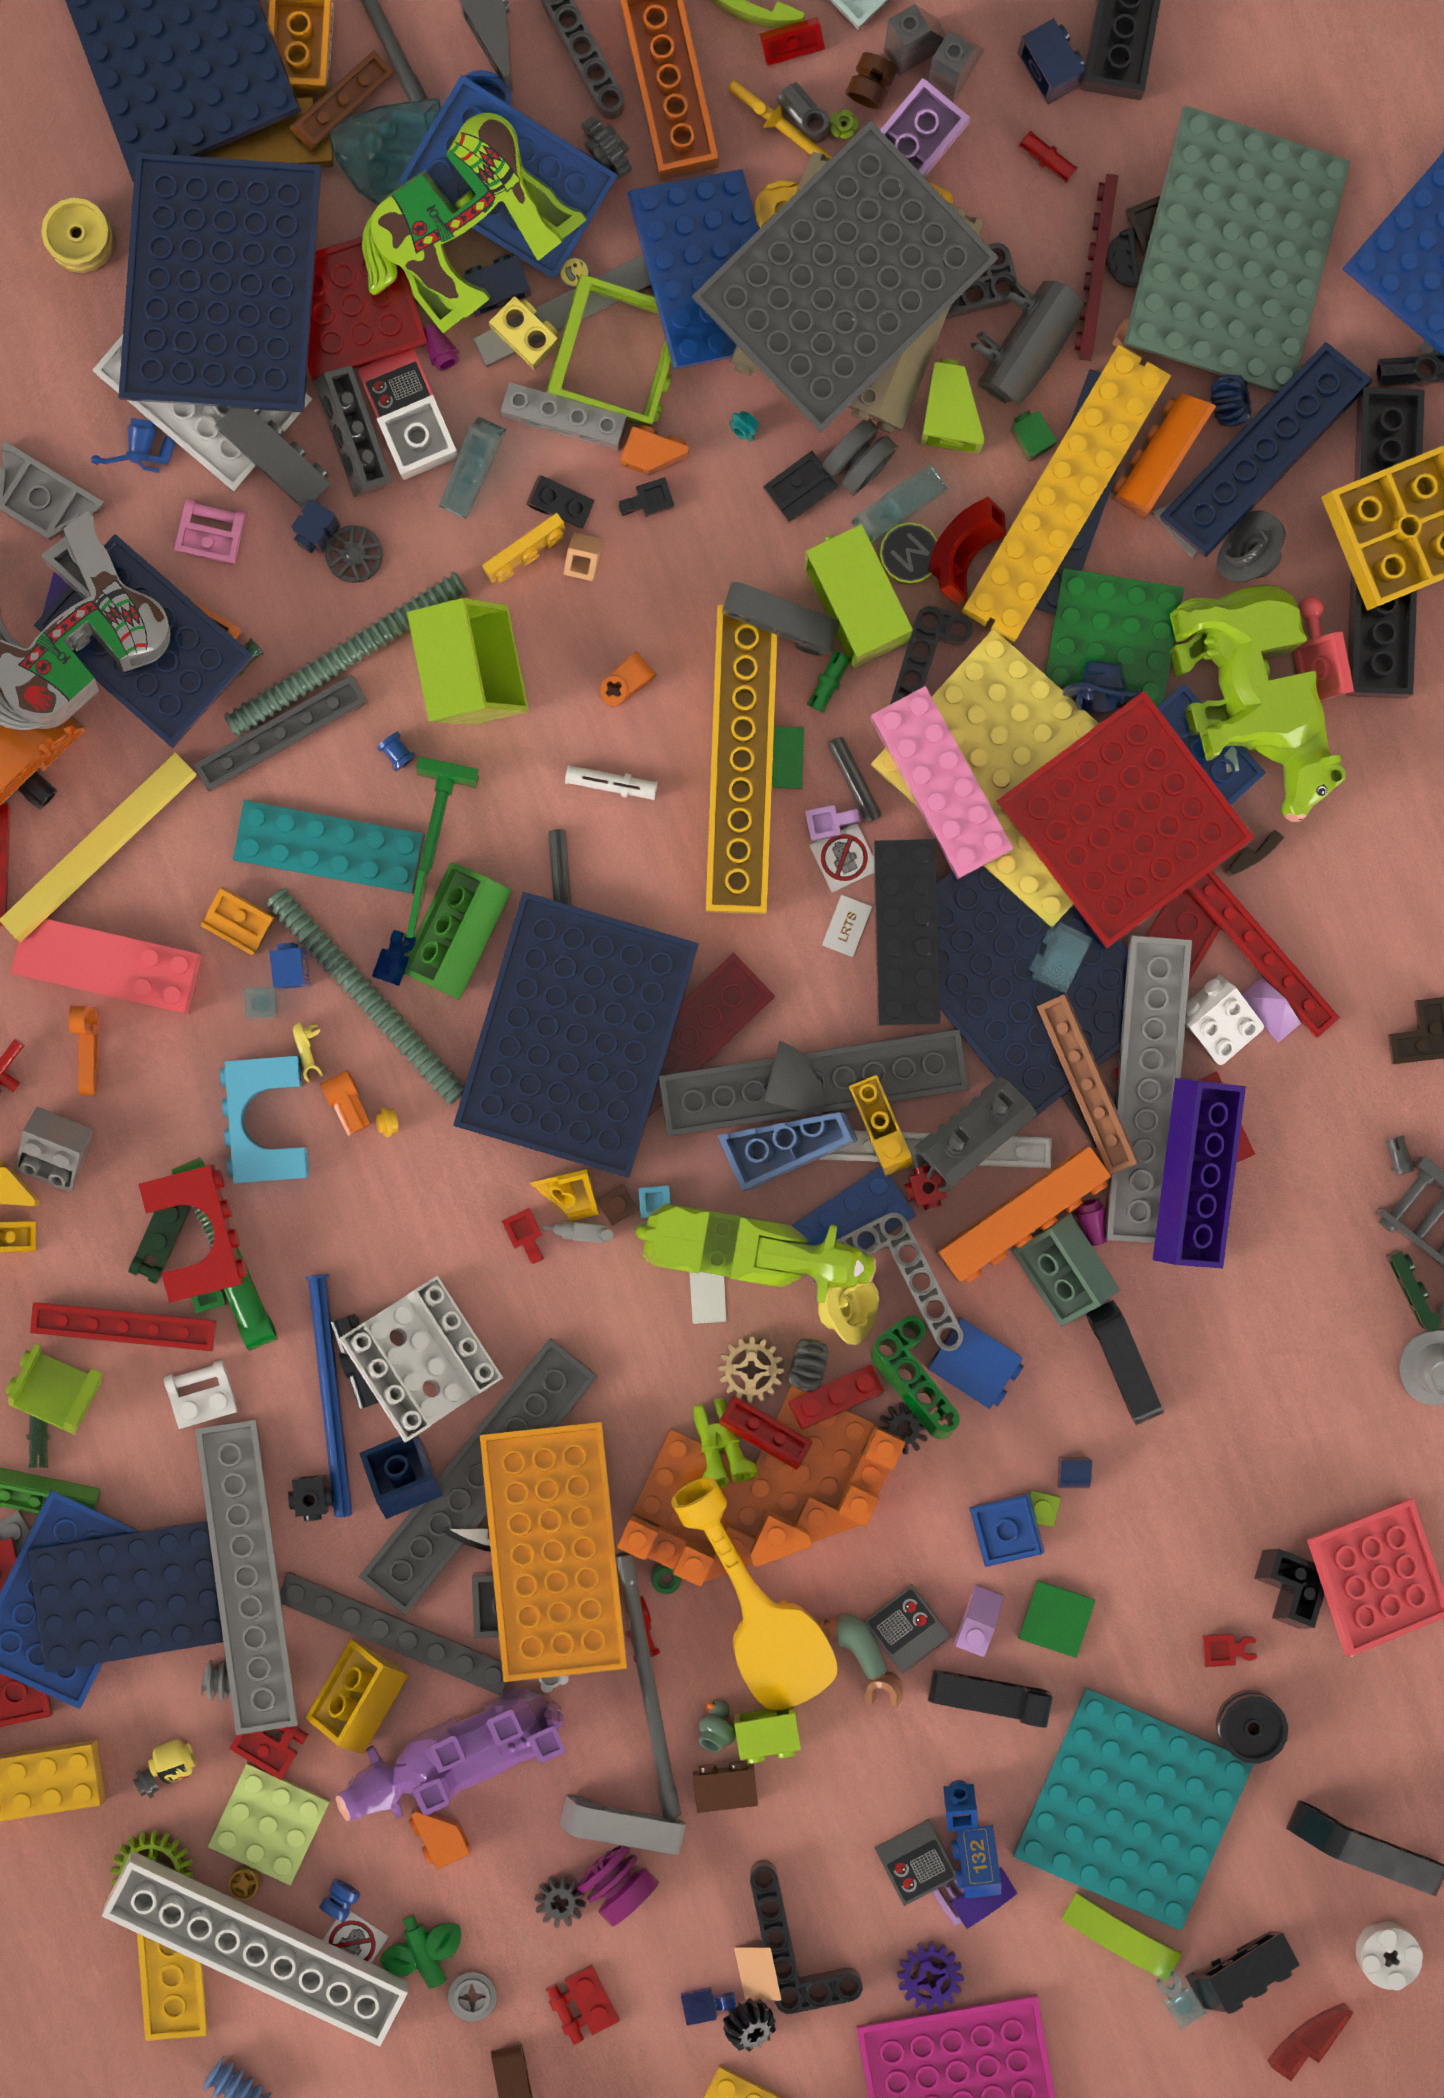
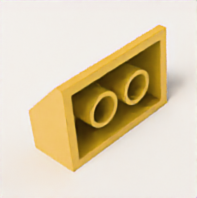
(356, 1697)

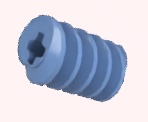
(231, 2083)

